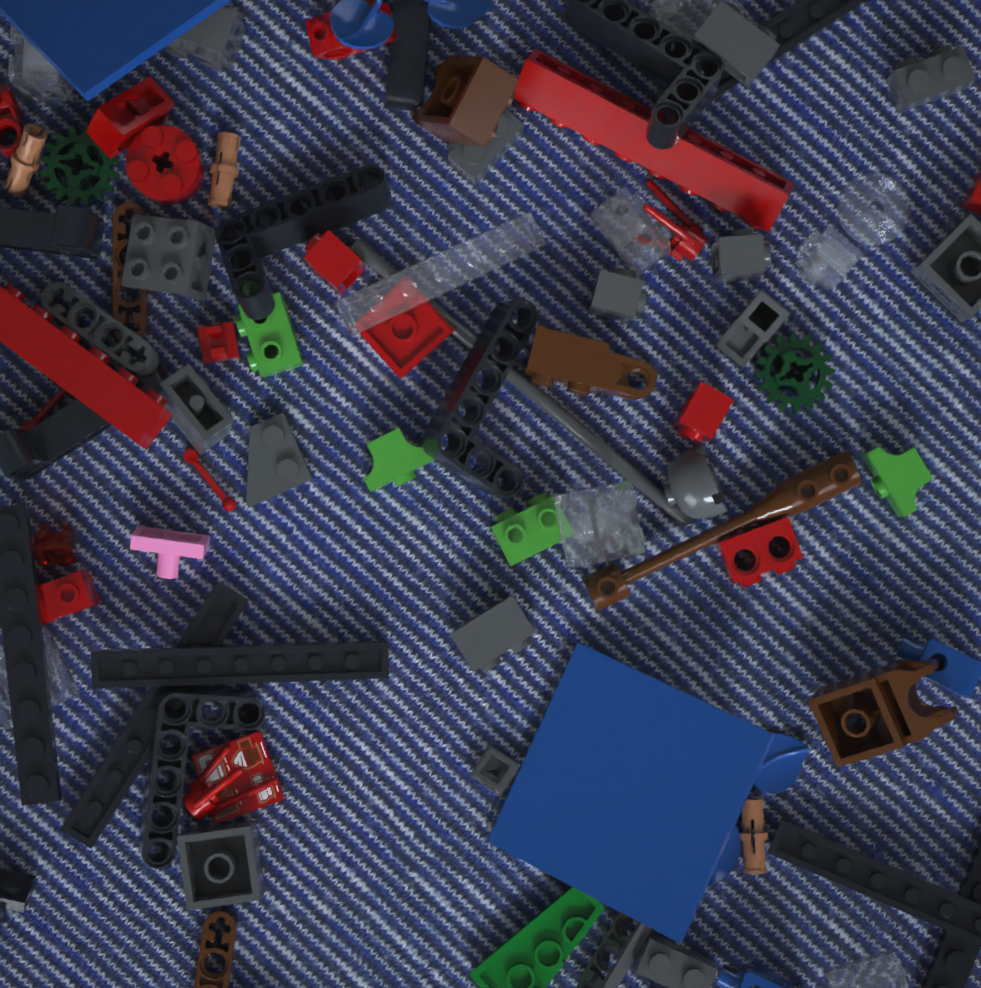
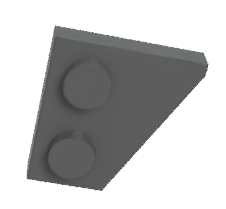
(274, 461)

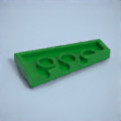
(541, 945)

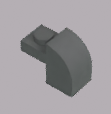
(752, 328)

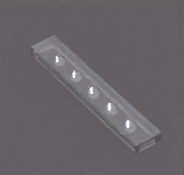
(440, 273)

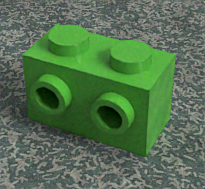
(271, 340)
(528, 531)

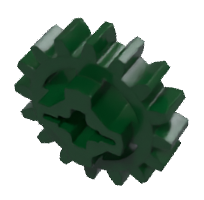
(76, 182)
(802, 387)

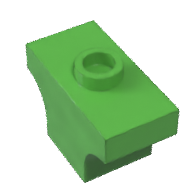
(394, 460)
(897, 477)

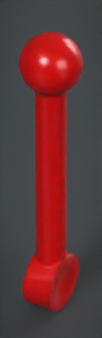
(29, 424)
(192, 457)

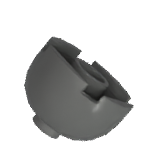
(694, 485)

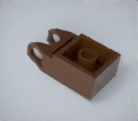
(466, 100)
(585, 366)
(889, 710)

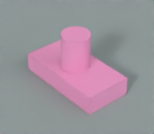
(170, 547)

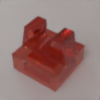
(55, 547)

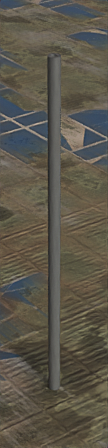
(543, 401)

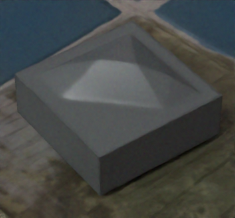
(495, 770)

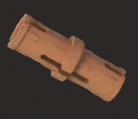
(25, 159)
(224, 170)
(753, 861)

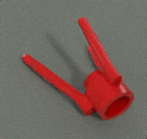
(687, 238)
(204, 797)

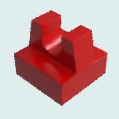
(219, 342)

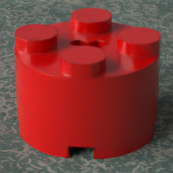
(158, 145)

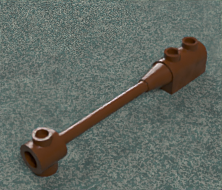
(790, 497)

